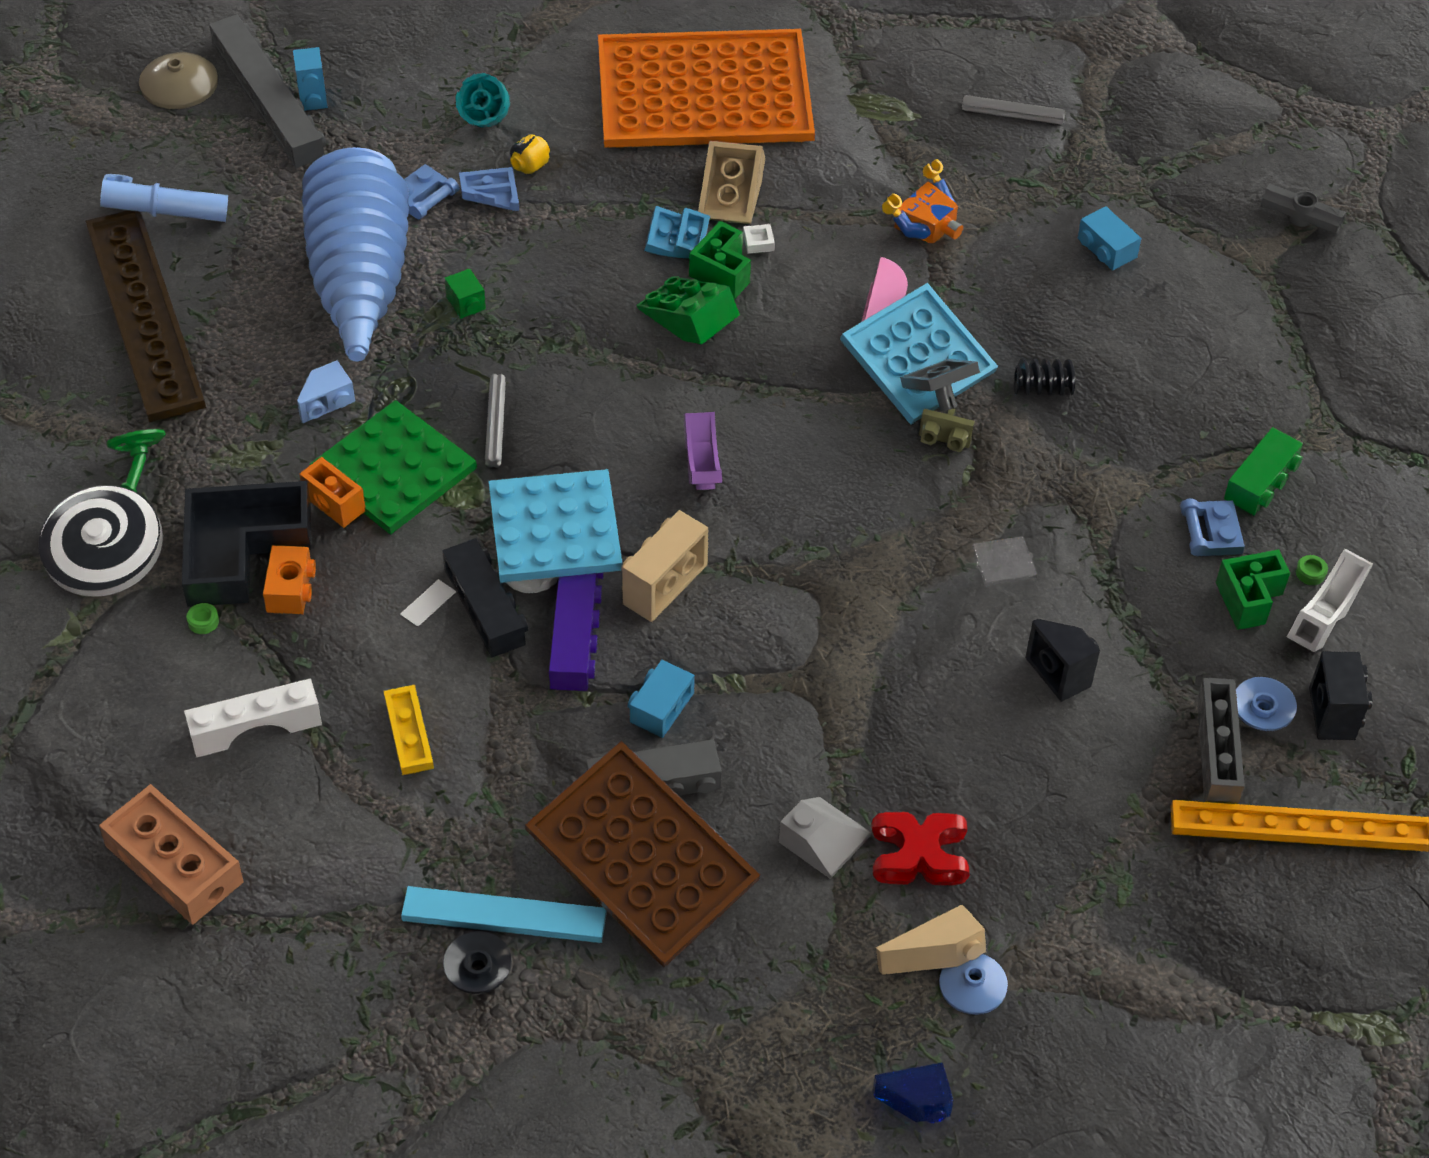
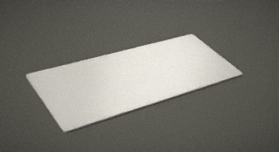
(428, 602)

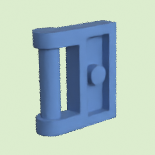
(424, 183)
(1221, 525)

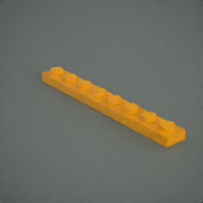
(1300, 825)

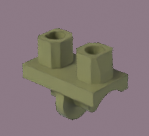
(946, 428)

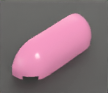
(888, 287)

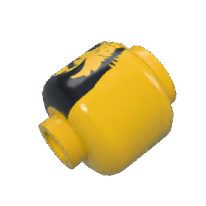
(529, 154)

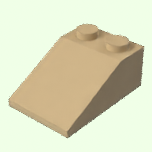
(731, 181)

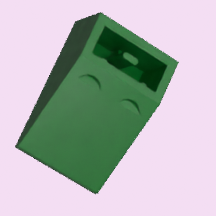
(690, 308)

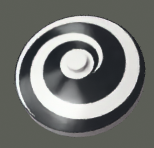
(100, 540)

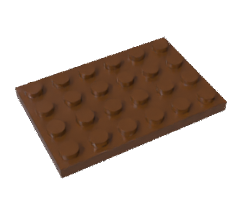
(642, 853)

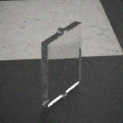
(1004, 561)

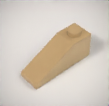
(935, 944)

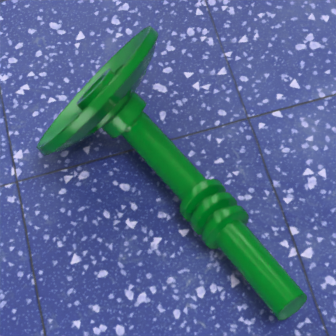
(137, 444)

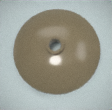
(178, 80)

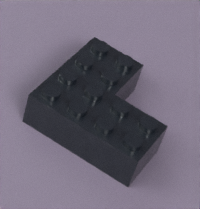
(228, 526)

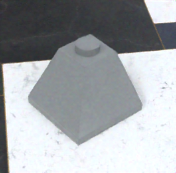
(821, 835)

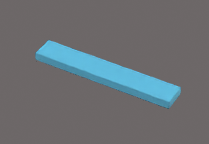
(504, 914)

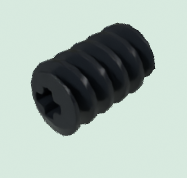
(1044, 376)

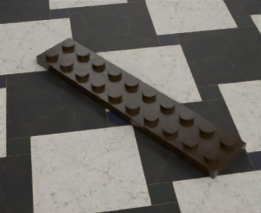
(145, 315)

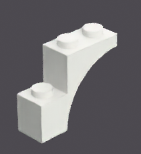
(1330, 602)

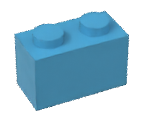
(310, 78)
(1109, 238)
(661, 698)

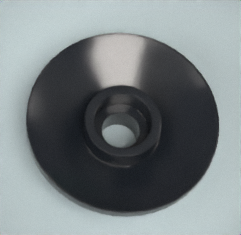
(474, 950)

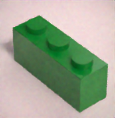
(1264, 471)

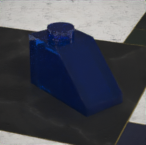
(916, 1092)

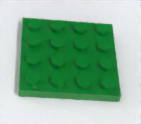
(399, 465)

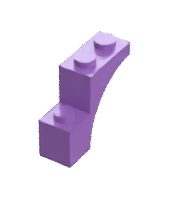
(702, 450)

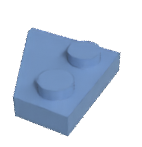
(490, 187)

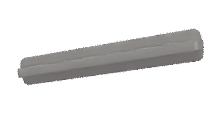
(1013, 109)
(495, 421)

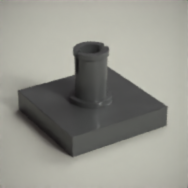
(939, 378)

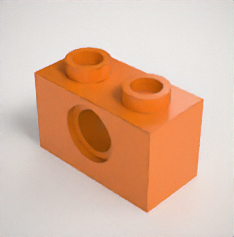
(333, 492)
(288, 579)

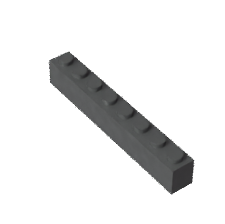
(267, 91)

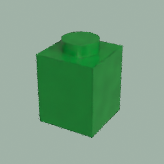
(465, 293)

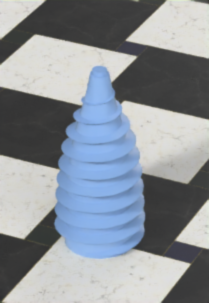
(355, 239)

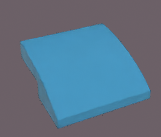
(675, 233)

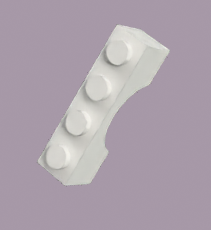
(219, 723)

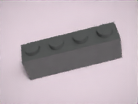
(1220, 741)
(683, 767)

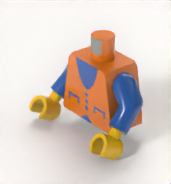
(928, 211)

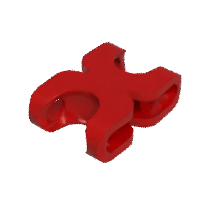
(920, 848)

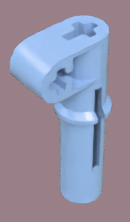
(121, 193)

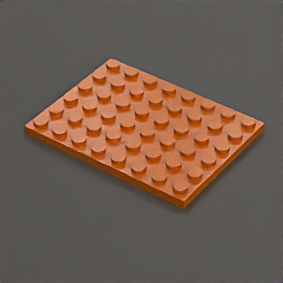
(704, 88)

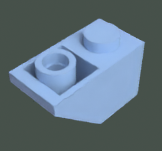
(325, 391)

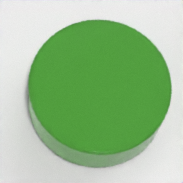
(1311, 570)
(202, 618)

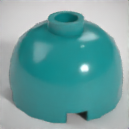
(482, 100)

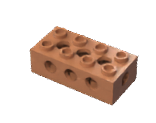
(171, 854)

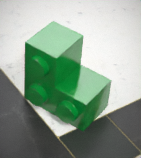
(720, 259)
(1249, 584)

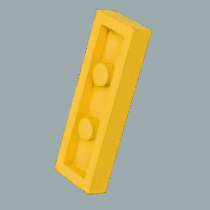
(408, 730)

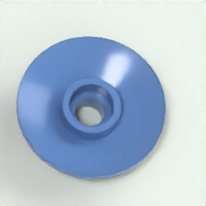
(1267, 694)
(971, 995)

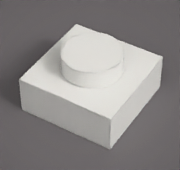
(758, 238)

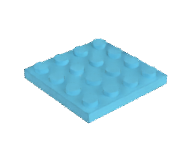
(908, 338)
(554, 526)

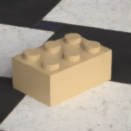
(664, 565)

